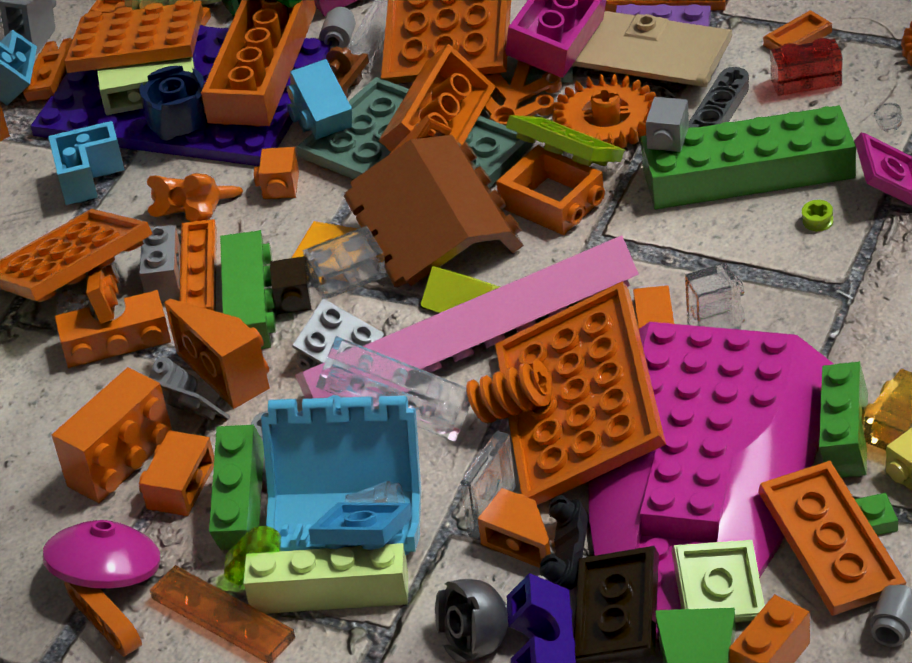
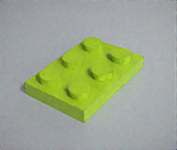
(564, 139)

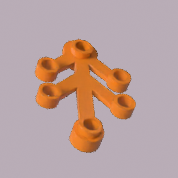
(518, 92)

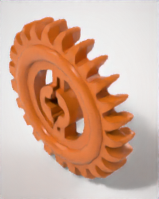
(608, 107)

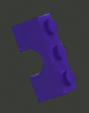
(545, 617)

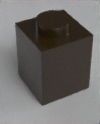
(290, 285)

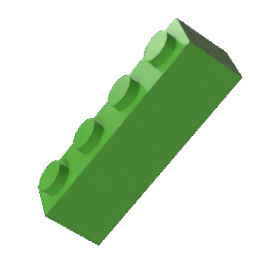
(247, 281)

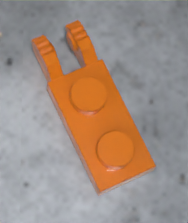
(48, 71)

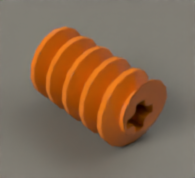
(511, 393)

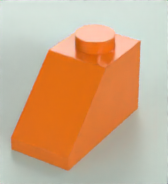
(514, 528)

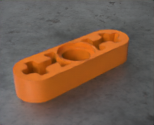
(105, 617)

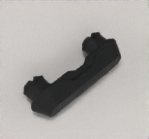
(569, 542)

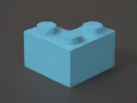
(16, 65)
(318, 100)
(85, 155)

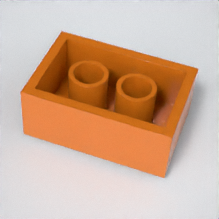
(112, 435)

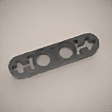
(720, 90)

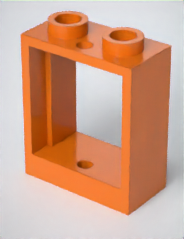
(526, 175)

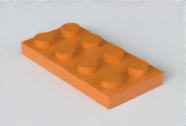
(830, 537)

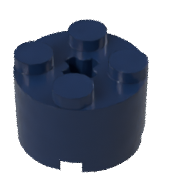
(174, 102)

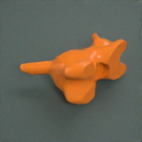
(194, 196)

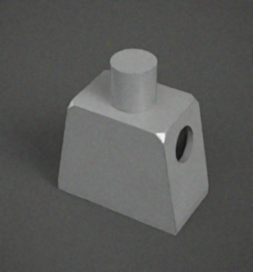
(30, 19)

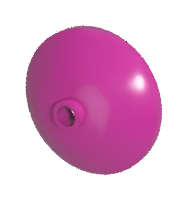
(101, 555)

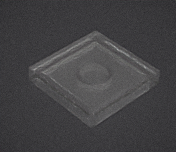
(485, 478)

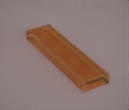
(222, 614)

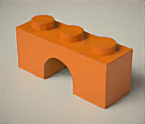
(138, 328)

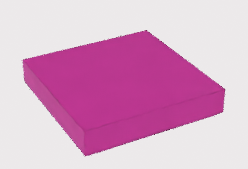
(885, 167)

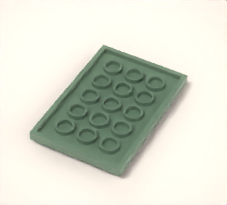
(358, 147)

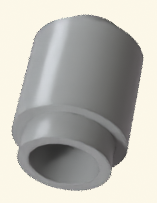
(338, 27)
(892, 616)

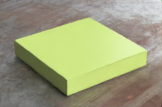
(719, 577)

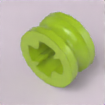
(817, 215)

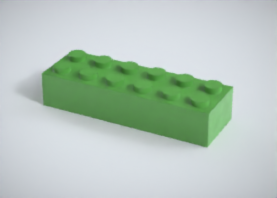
(752, 158)

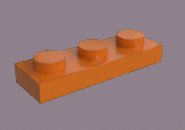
(103, 291)

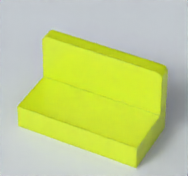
(449, 289)

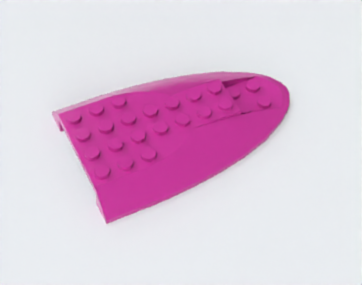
(732, 417)

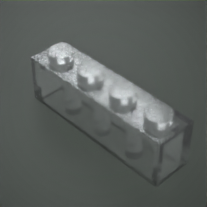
(366, 373)

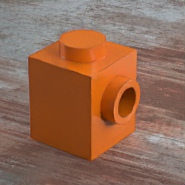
(277, 173)

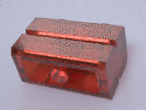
(806, 66)

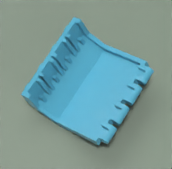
(332, 453)

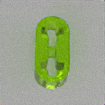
(263, 537)

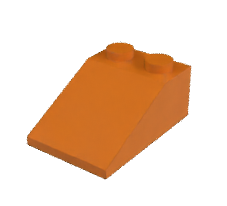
(219, 350)

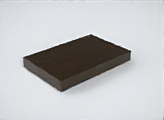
(616, 606)

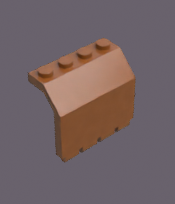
(429, 206)

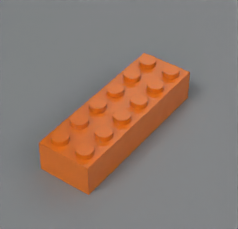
(255, 62)

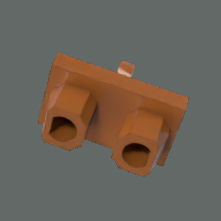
(347, 66)

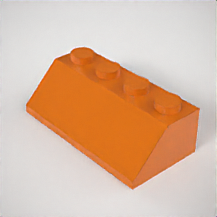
(444, 90)

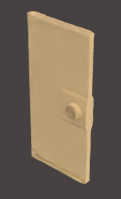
(655, 48)

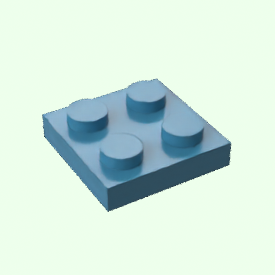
(360, 524)

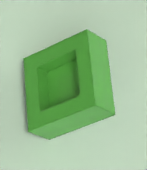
(879, 513)

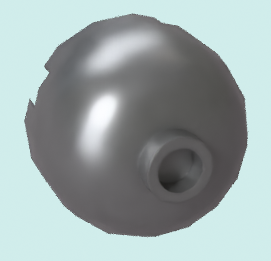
(471, 618)

